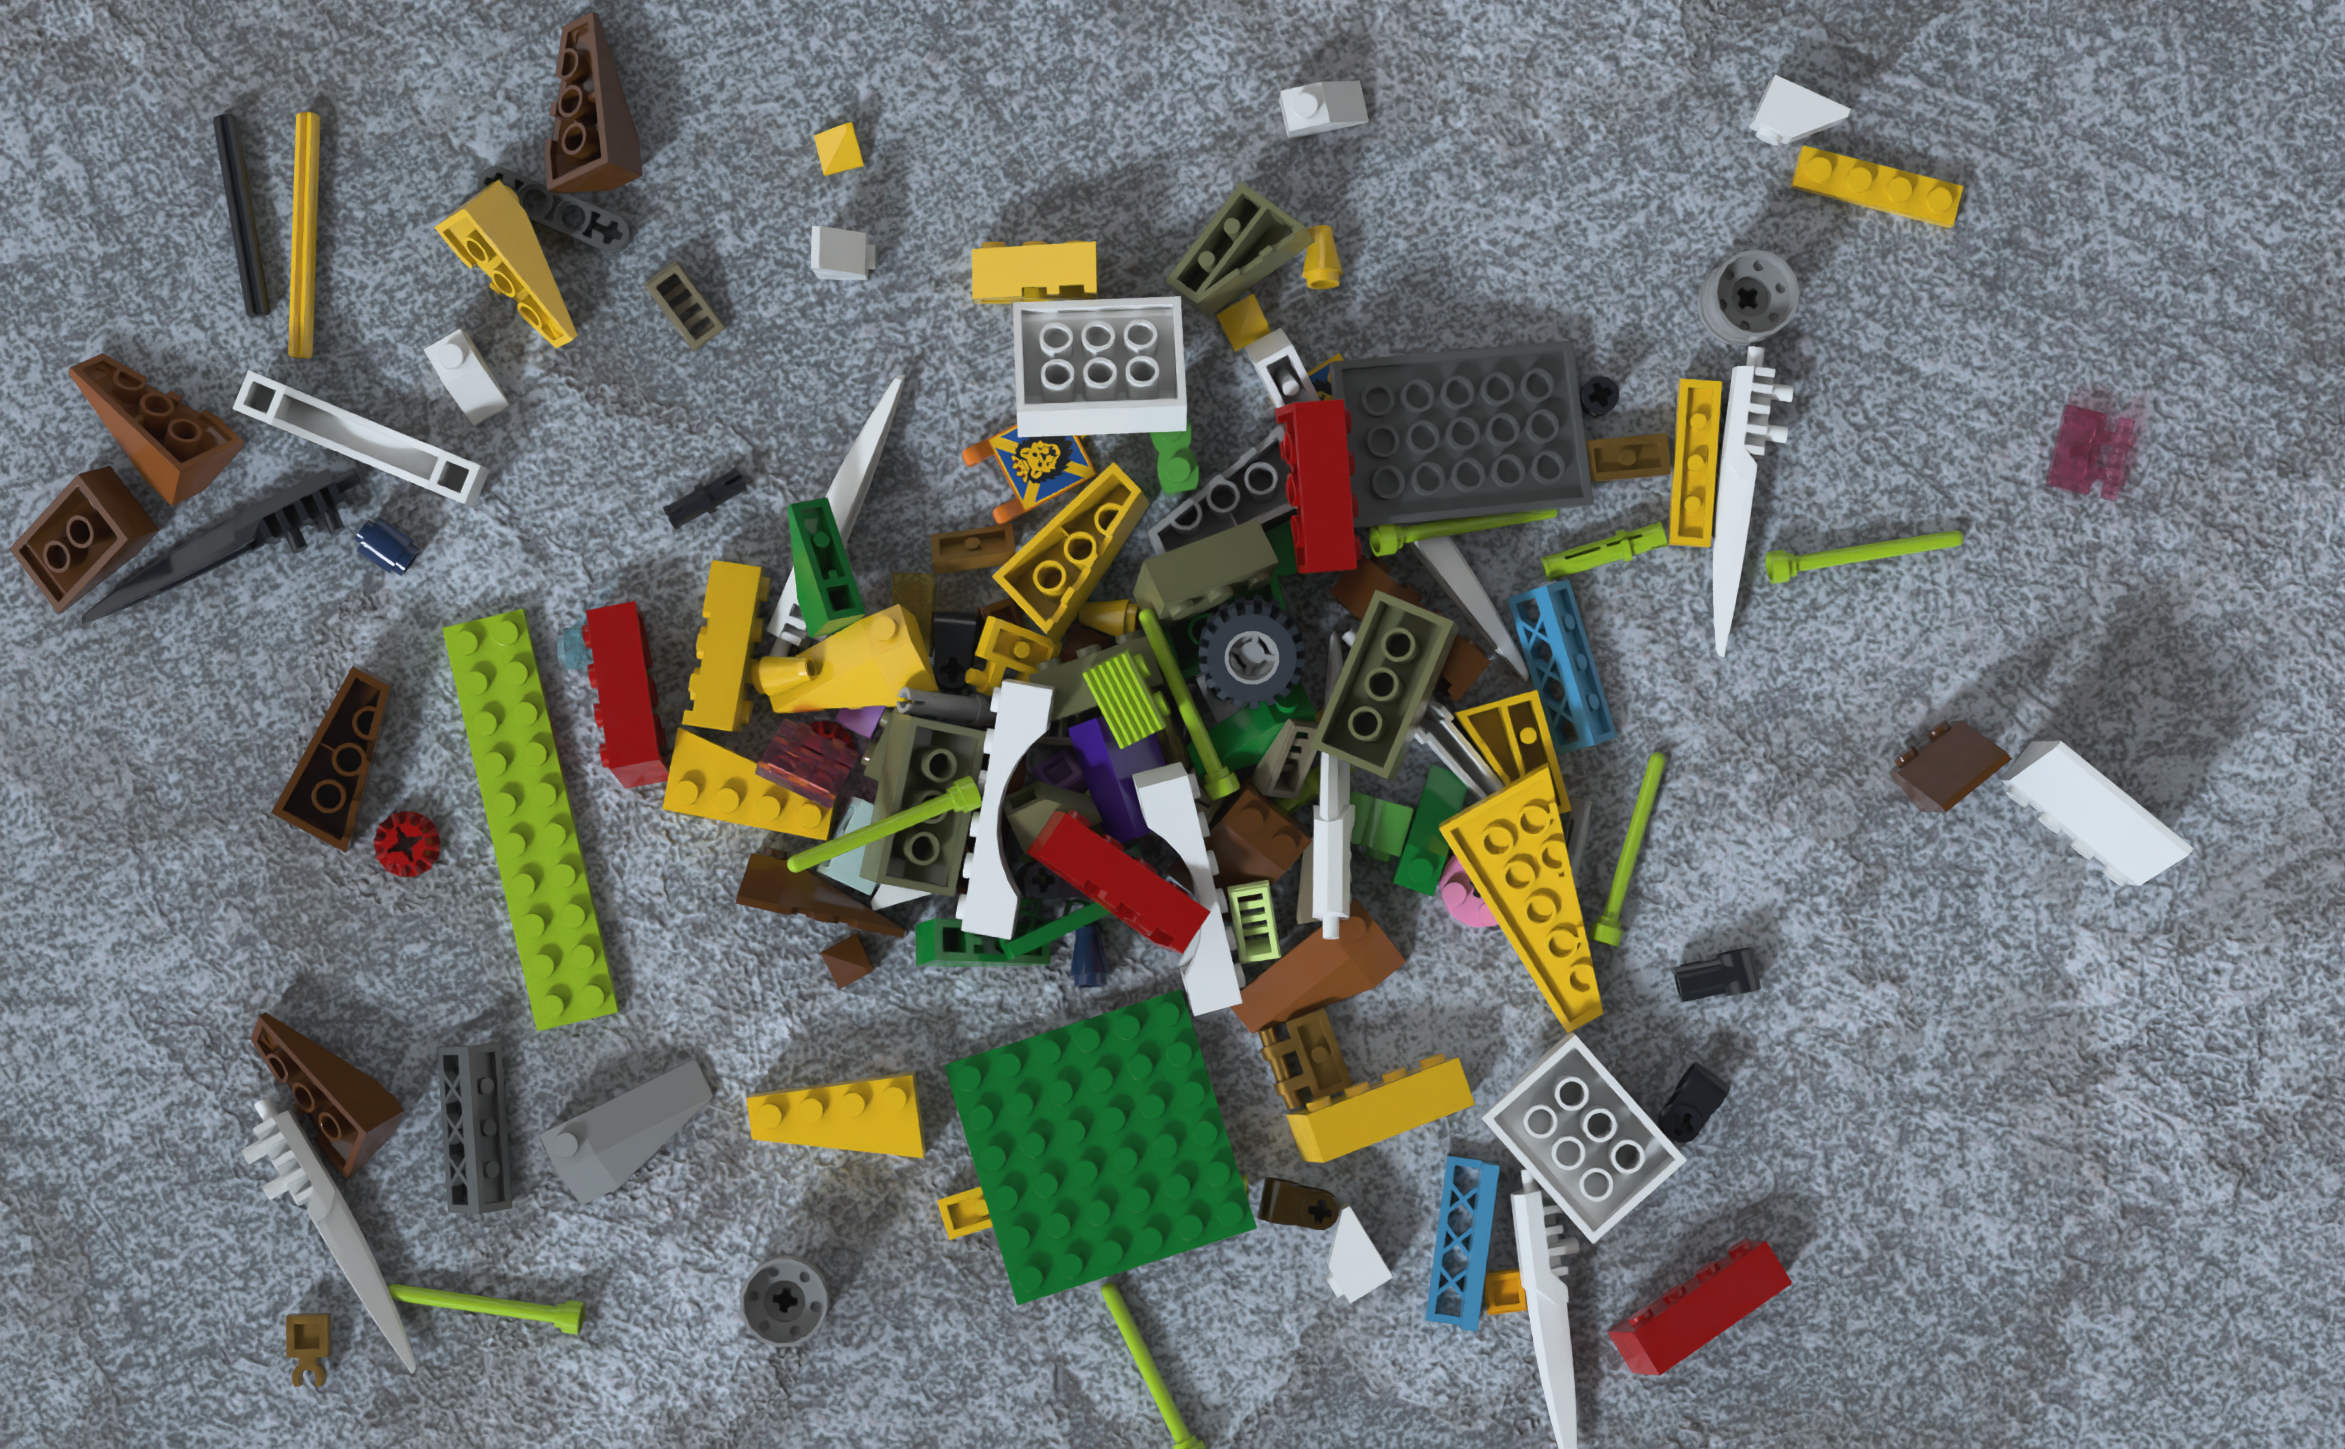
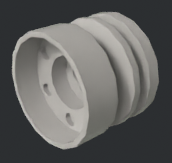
(1771, 295)
(764, 1313)

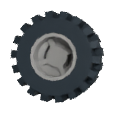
(1251, 651)

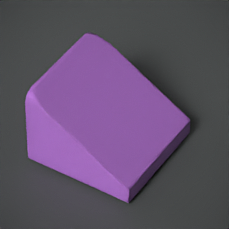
(861, 721)
(1062, 771)

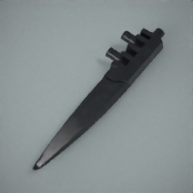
(240, 534)

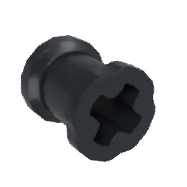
(1602, 384)

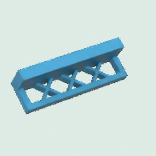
(1564, 631)
(1478, 1244)

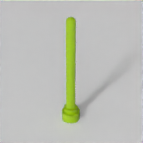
(1390, 537)
(1783, 565)
(1218, 778)
(961, 796)
(1607, 926)
(567, 1315)
(1148, 1369)

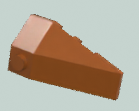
(163, 438)
(1320, 972)

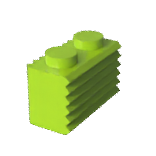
(1126, 697)

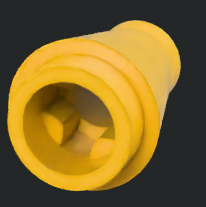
(1322, 260)
(1111, 617)
(778, 674)

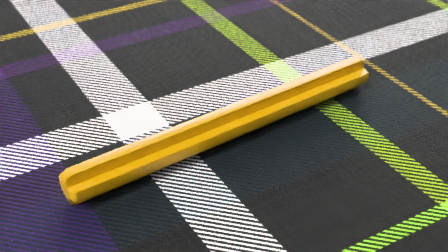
(304, 235)

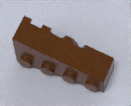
(1355, 592)
(336, 767)

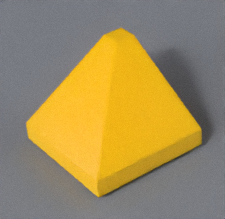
(839, 149)
(1243, 322)

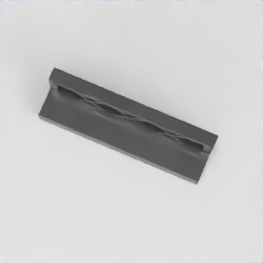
(480, 1128)

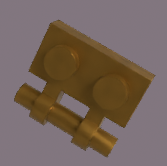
(1317, 1053)

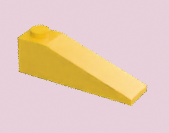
(499, 239)
(864, 666)

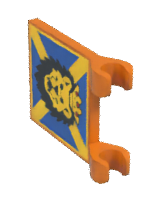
(1033, 467)

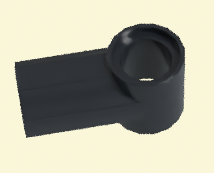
(1727, 974)

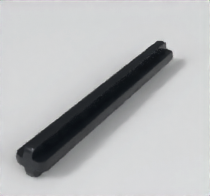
(241, 215)

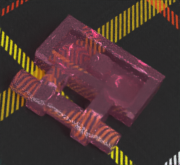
(2077, 451)
(804, 771)

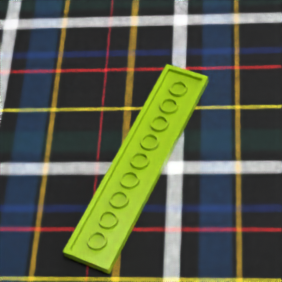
(531, 819)

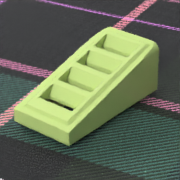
(1259, 948)

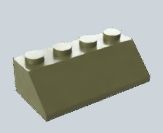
(917, 767)

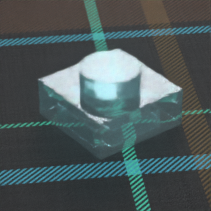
(572, 649)

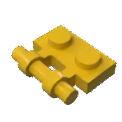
(1012, 648)

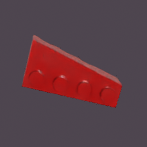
(1320, 485)
(625, 695)
(1118, 882)
(1699, 1308)

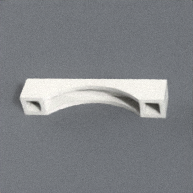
(361, 439)
(1170, 811)
(992, 893)

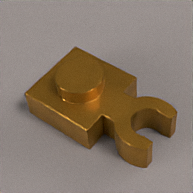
(308, 1340)

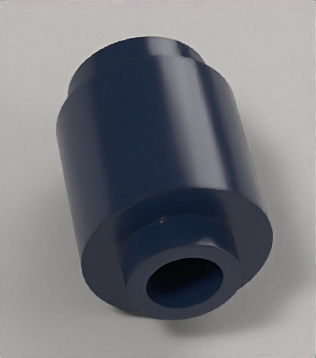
(387, 546)

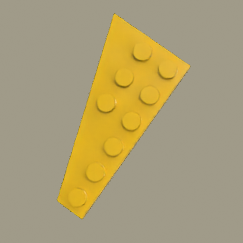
(1523, 872)

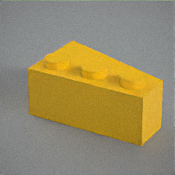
(1034, 272)
(1514, 740)

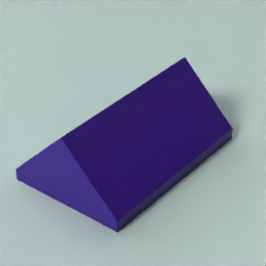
(1110, 777)

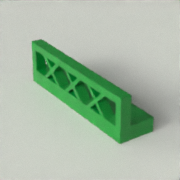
(1055, 928)

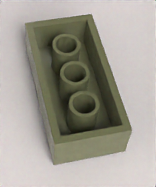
(1385, 685)

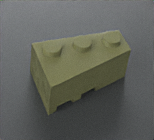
(1236, 251)
(1205, 573)
(1072, 689)

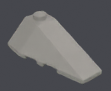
(617, 1137)

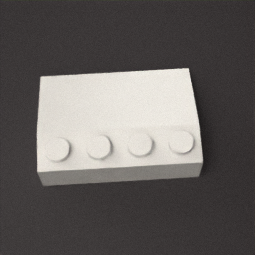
(1099, 366)
(2093, 813)
(1583, 1137)

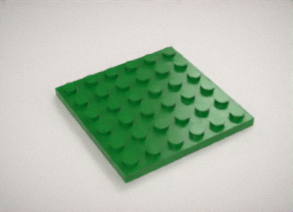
(1100, 1147)

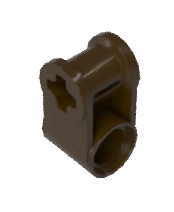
(1288, 1204)

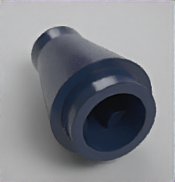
(1089, 959)

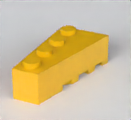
(1073, 551)
(727, 646)
(723, 786)
(1380, 1110)
(853, 1115)

